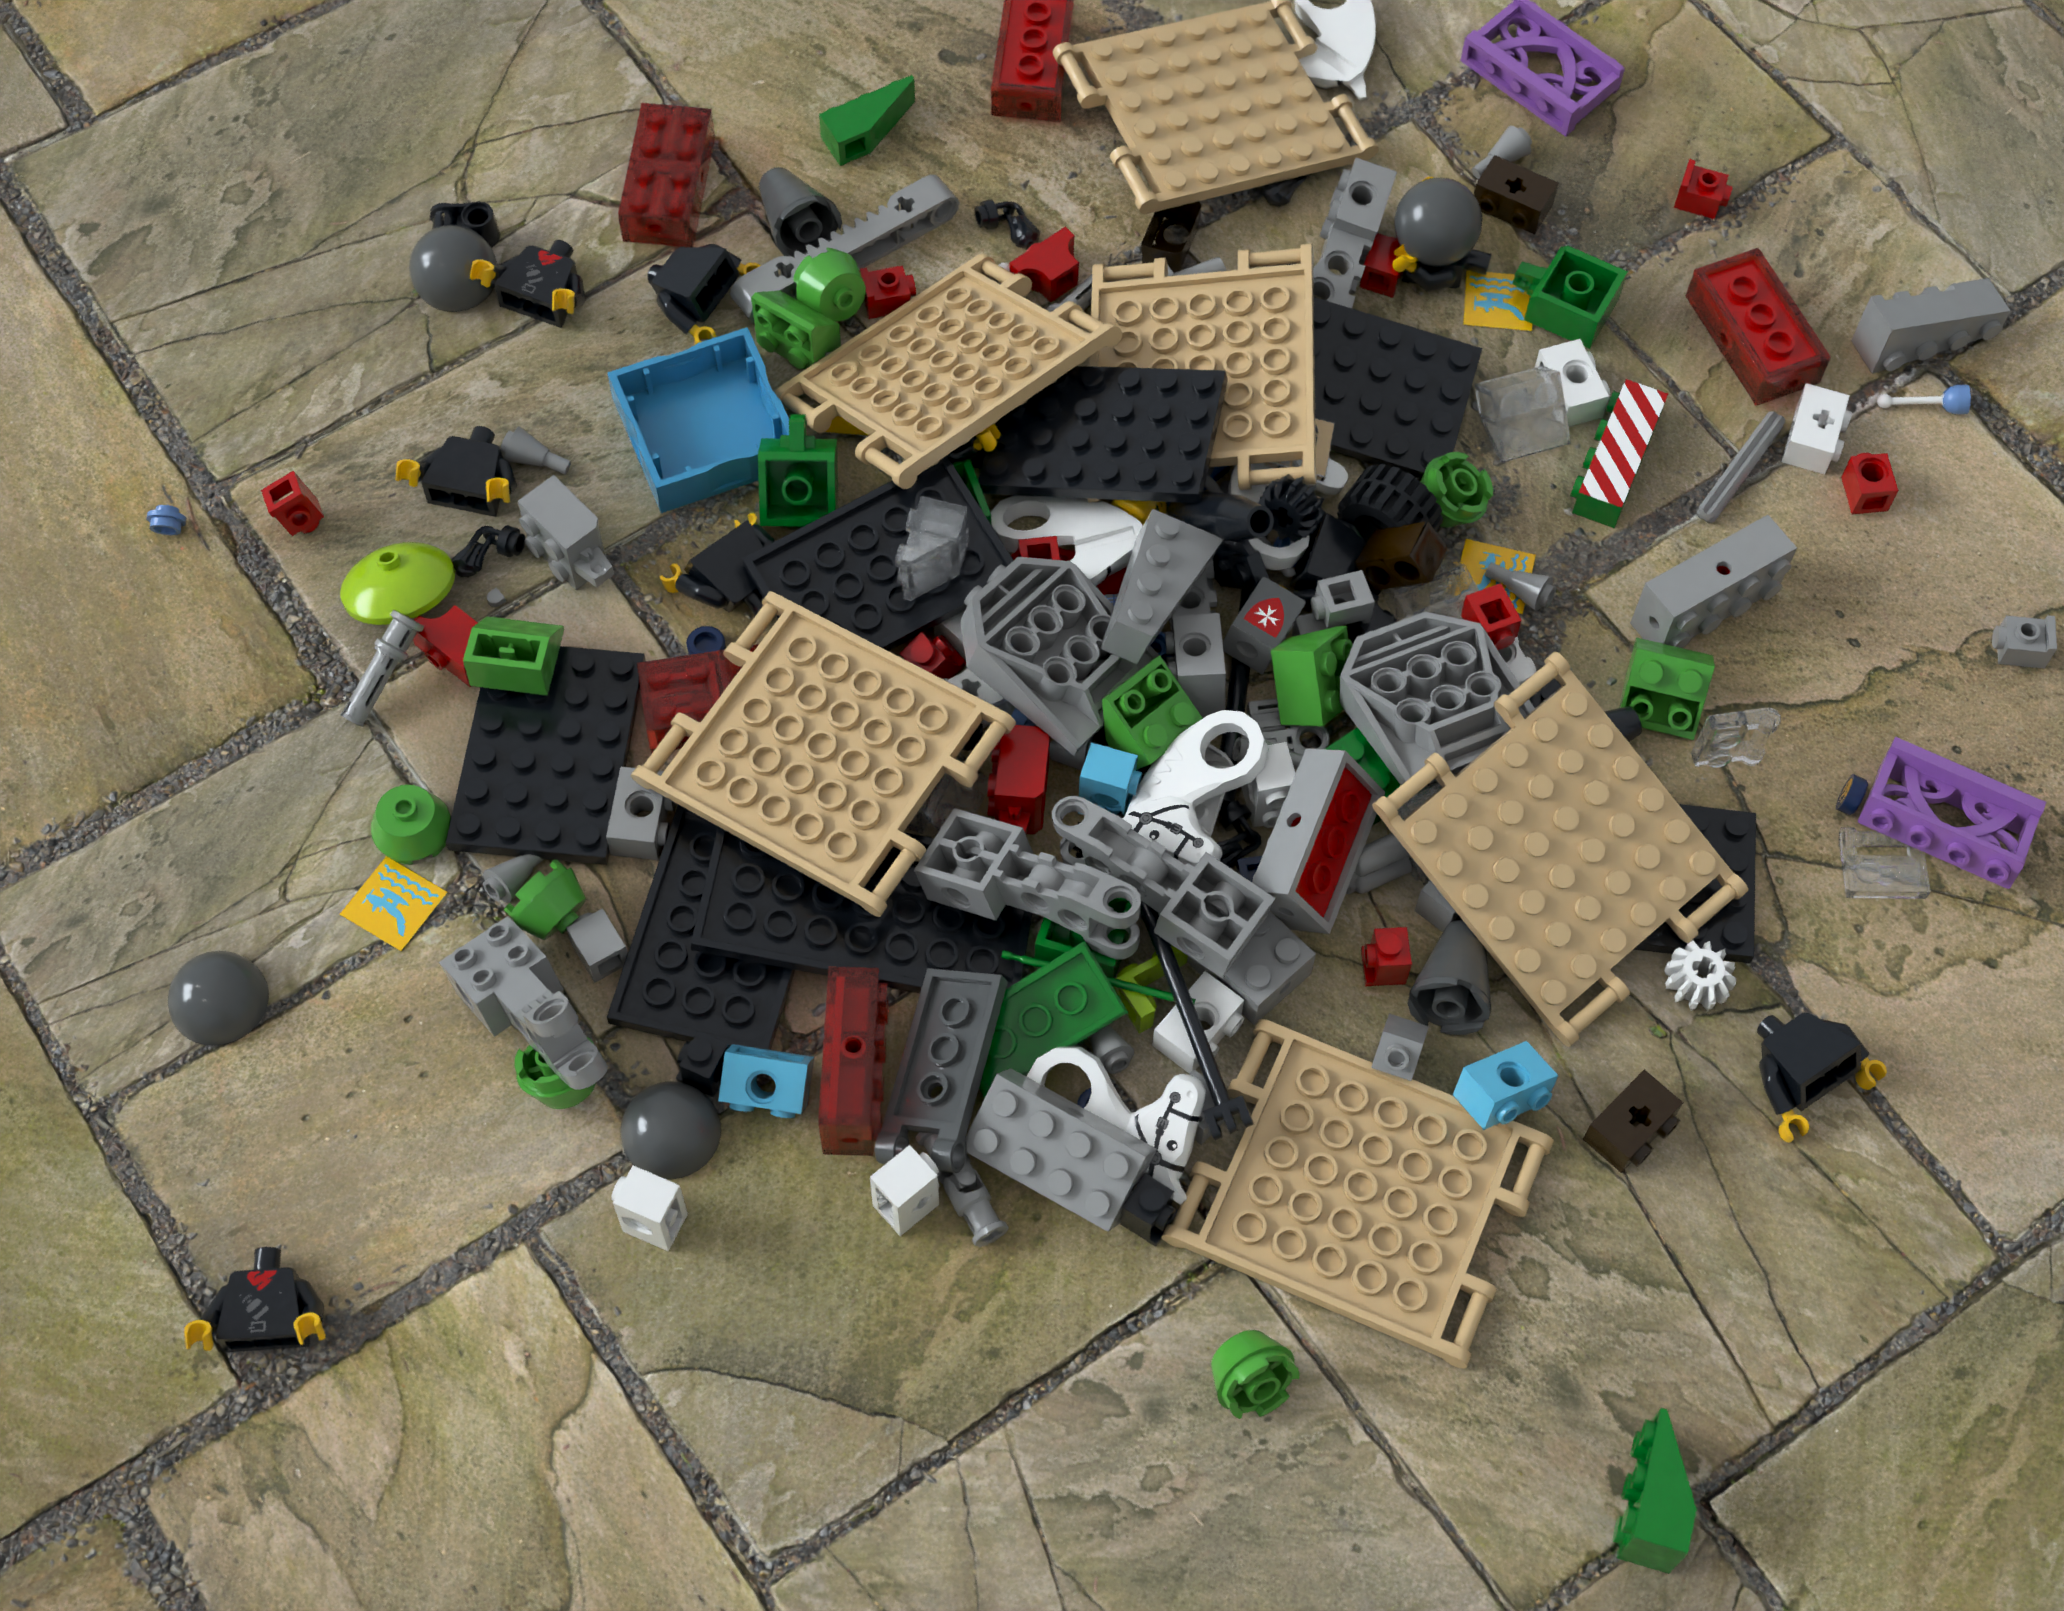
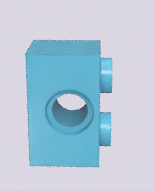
(1109, 778)
(789, 1071)
(1505, 1085)

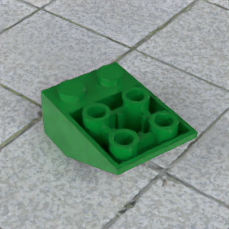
(1659, 1498)

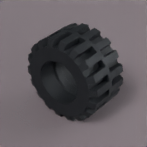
(1388, 499)

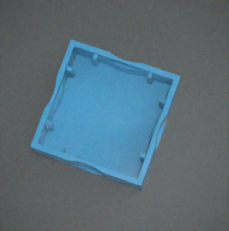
(699, 417)

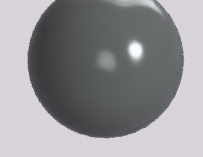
(1438, 221)
(443, 266)
(217, 998)
(670, 1130)

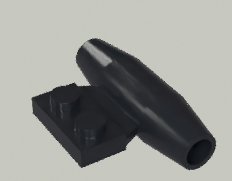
(1235, 521)

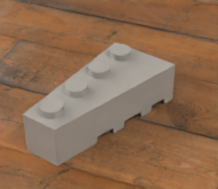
(1927, 323)
(1158, 577)

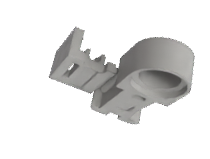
(1268, 718)

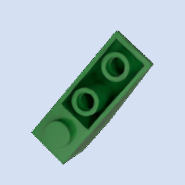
(863, 123)

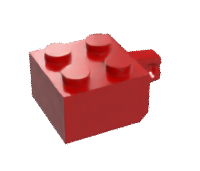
(1020, 778)

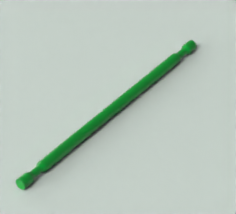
(1115, 982)

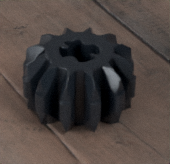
(1293, 507)

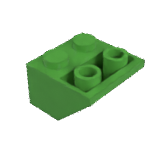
(793, 328)
(512, 655)
(1309, 676)
(1667, 687)
(1147, 713)

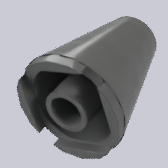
(796, 211)
(1453, 984)

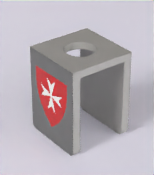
(1262, 624)

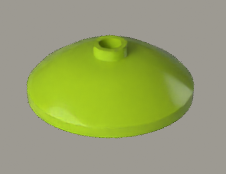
(397, 577)

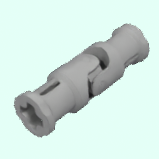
(967, 1203)

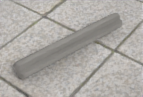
(1740, 467)

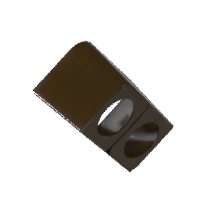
(1184, 215)
(1389, 559)

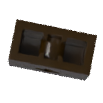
(1515, 194)
(1640, 1101)

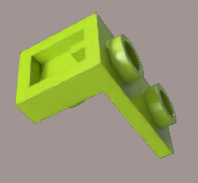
(1141, 1006)

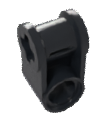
(474, 215)

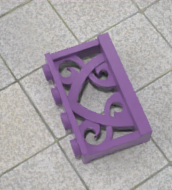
(1533, 91)
(1985, 802)

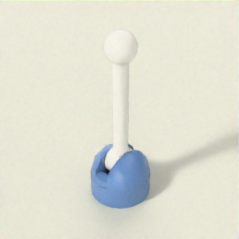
(1954, 400)

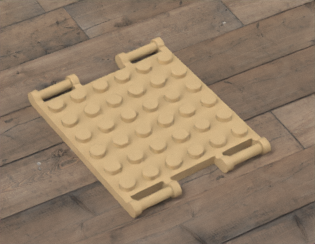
(1214, 105)
(1234, 321)
(945, 367)
(823, 750)
(1559, 849)
(1359, 1192)

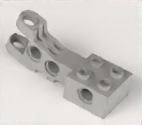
(1351, 229)
(1198, 647)
(990, 864)
(1202, 908)
(513, 984)

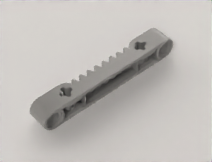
(923, 204)

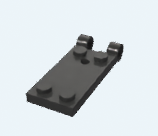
(944, 1049)

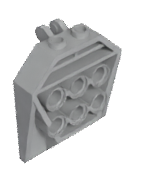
(1039, 646)
(1427, 691)

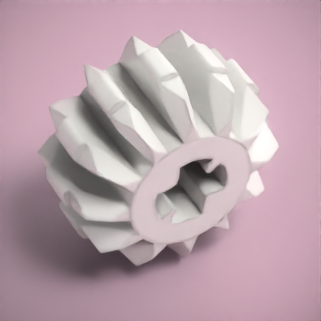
(1716, 975)

